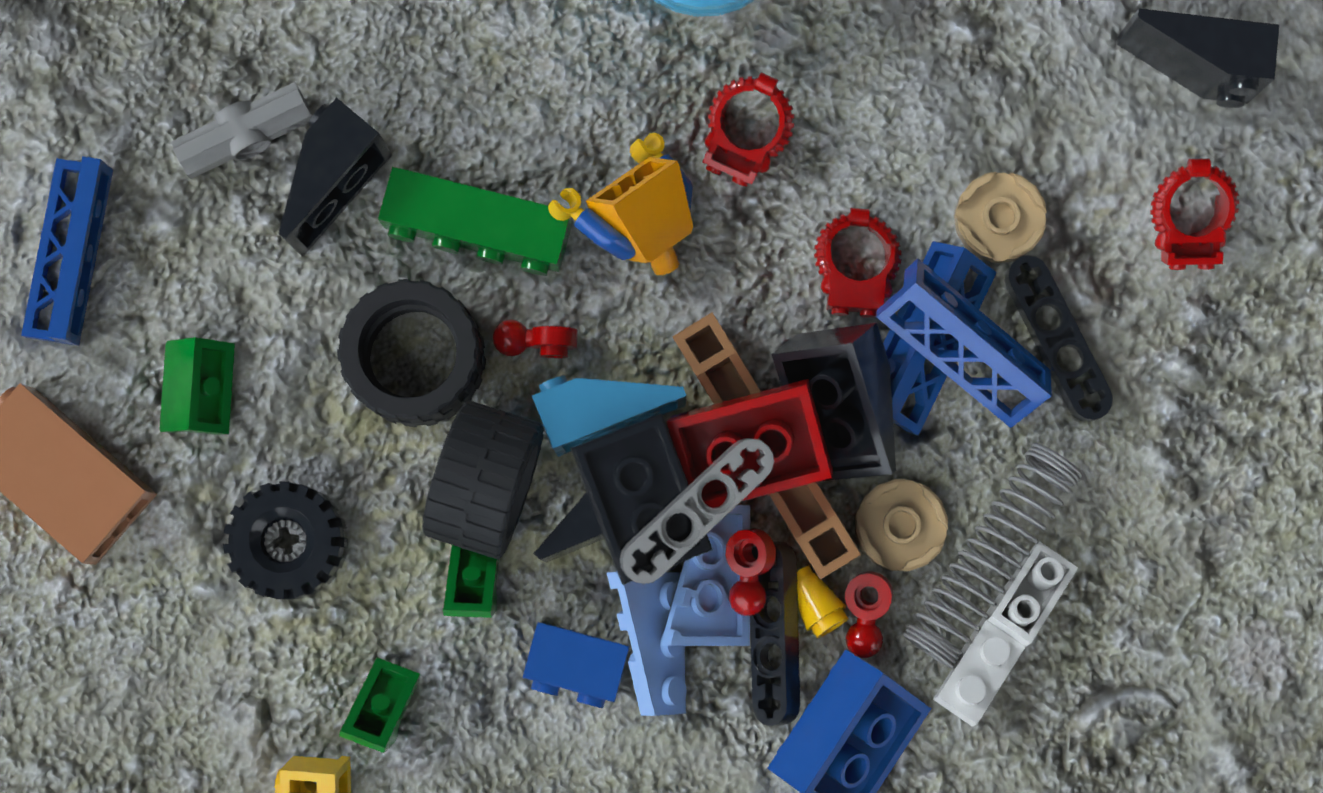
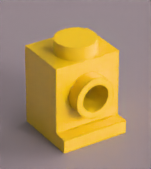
(301, 773)

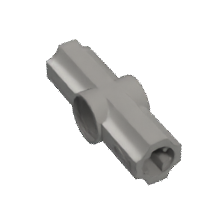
(242, 130)

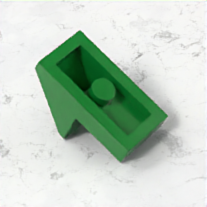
(470, 584)
(380, 706)

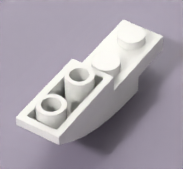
(1005, 633)

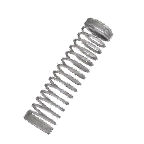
(1053, 469)

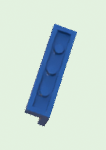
(78, 253)
(975, 331)
(905, 362)

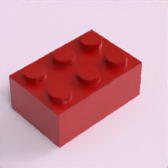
(779, 417)

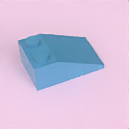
(592, 407)

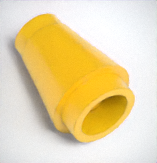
(818, 604)

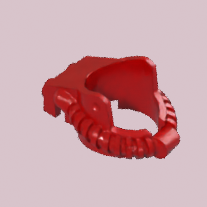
(729, 157)
(1199, 247)
(848, 294)

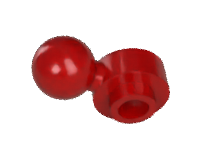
(554, 342)
(748, 595)
(865, 637)

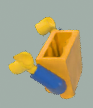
(640, 211)

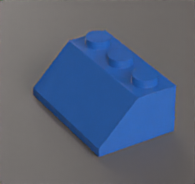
(849, 731)

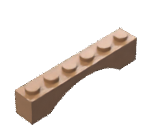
(802, 507)

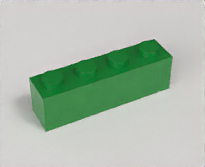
(473, 220)

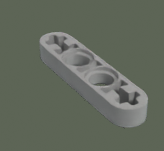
(691, 504)

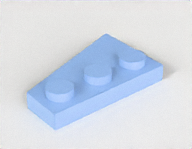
(701, 601)
(654, 669)

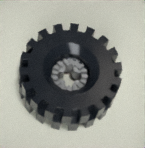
(261, 523)

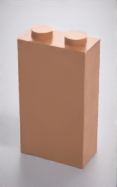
(65, 476)

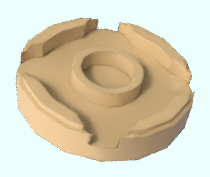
(1000, 217)
(901, 525)

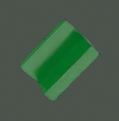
(197, 386)

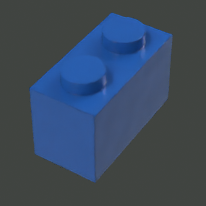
(575, 663)

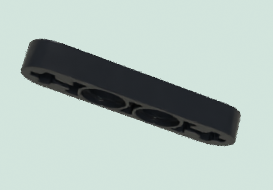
(1065, 335)
(785, 635)

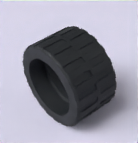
(373, 314)
(482, 479)

